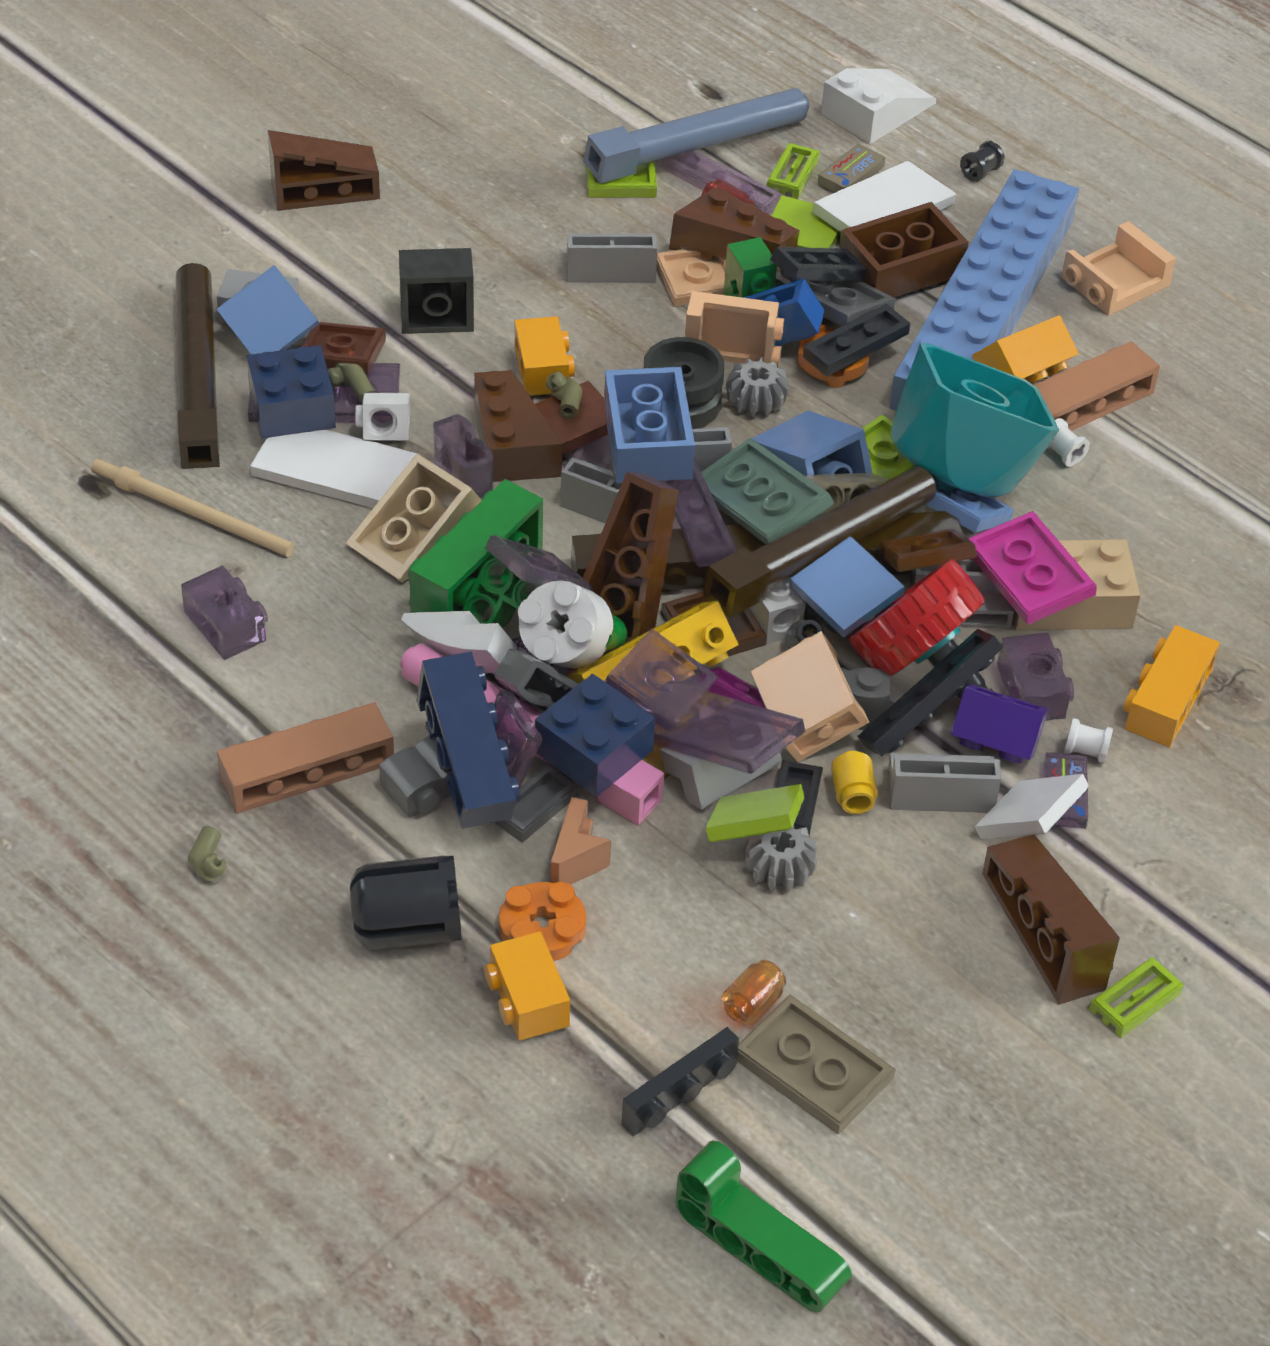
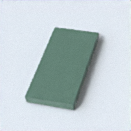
(764, 492)

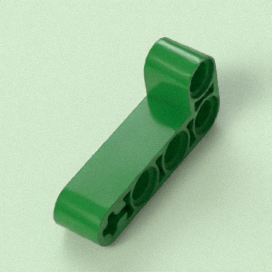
(508, 597)
(755, 1231)

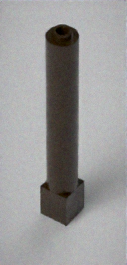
(196, 368)
(745, 576)

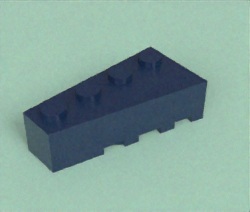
(466, 739)

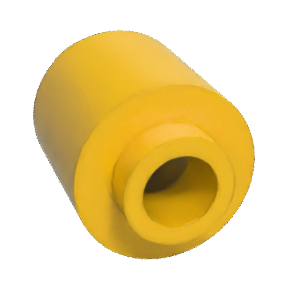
(854, 782)

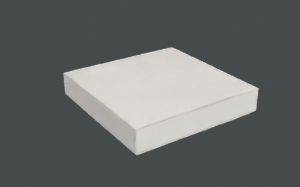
(1032, 806)

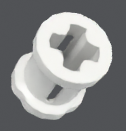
(1069, 445)
(1088, 740)

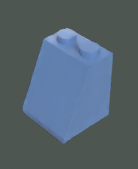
(818, 445)

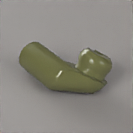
(350, 376)
(567, 392)
(202, 856)

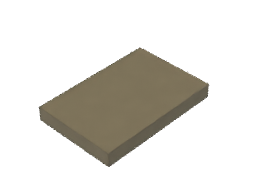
(814, 1064)

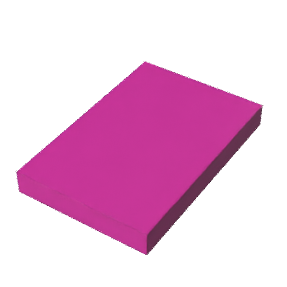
(1031, 568)

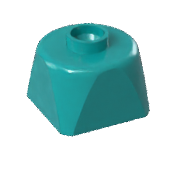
(970, 423)

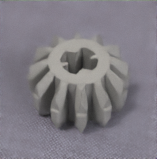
(757, 387)
(781, 858)

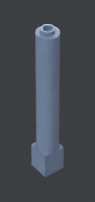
(619, 152)

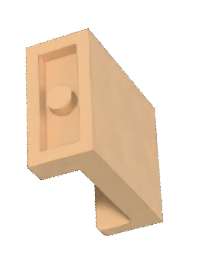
(1121, 271)
(736, 326)
(811, 687)

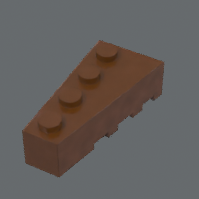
(633, 552)
(1052, 918)

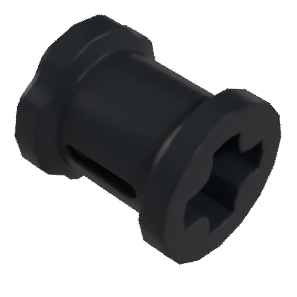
(981, 158)

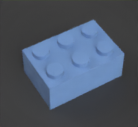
(649, 423)

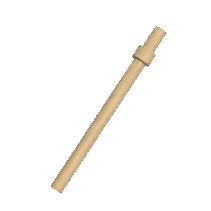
(131, 480)

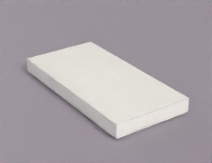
(883, 195)
(331, 465)

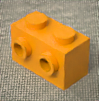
(540, 352)
(528, 986)

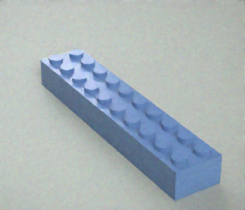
(997, 270)

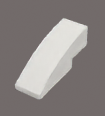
(461, 633)

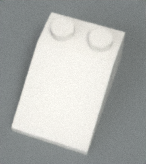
(872, 101)

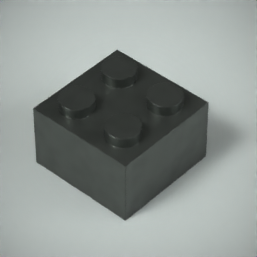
(436, 290)

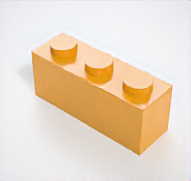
(1031, 352)
(1170, 685)

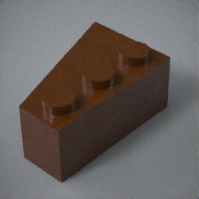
(320, 171)
(723, 219)
(514, 429)

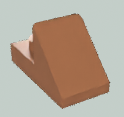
(577, 851)

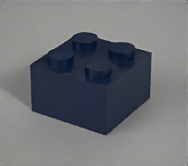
(291, 391)
(595, 734)

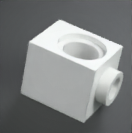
(396, 404)
(779, 611)

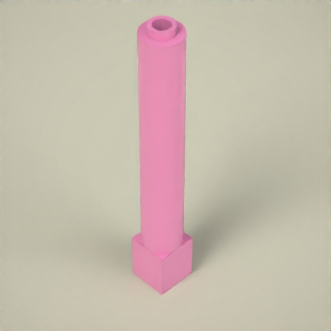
(630, 796)

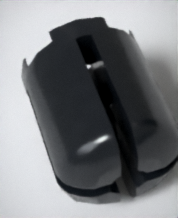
(405, 903)

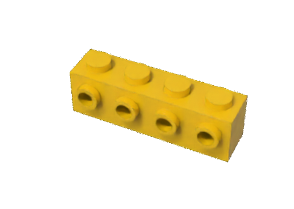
(698, 632)

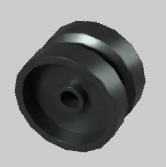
(701, 372)

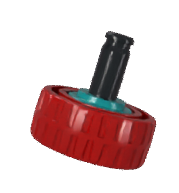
(921, 623)

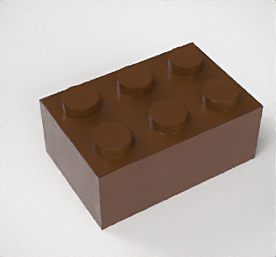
(906, 249)

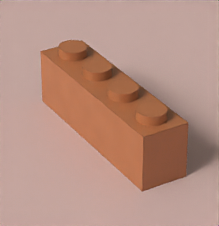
(1100, 385)
(305, 757)

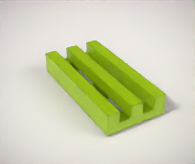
(787, 184)
(1113, 1016)

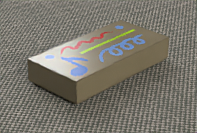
(851, 168)

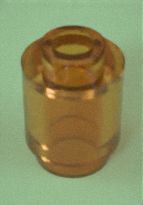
(754, 992)

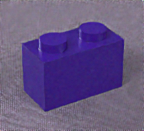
(999, 723)

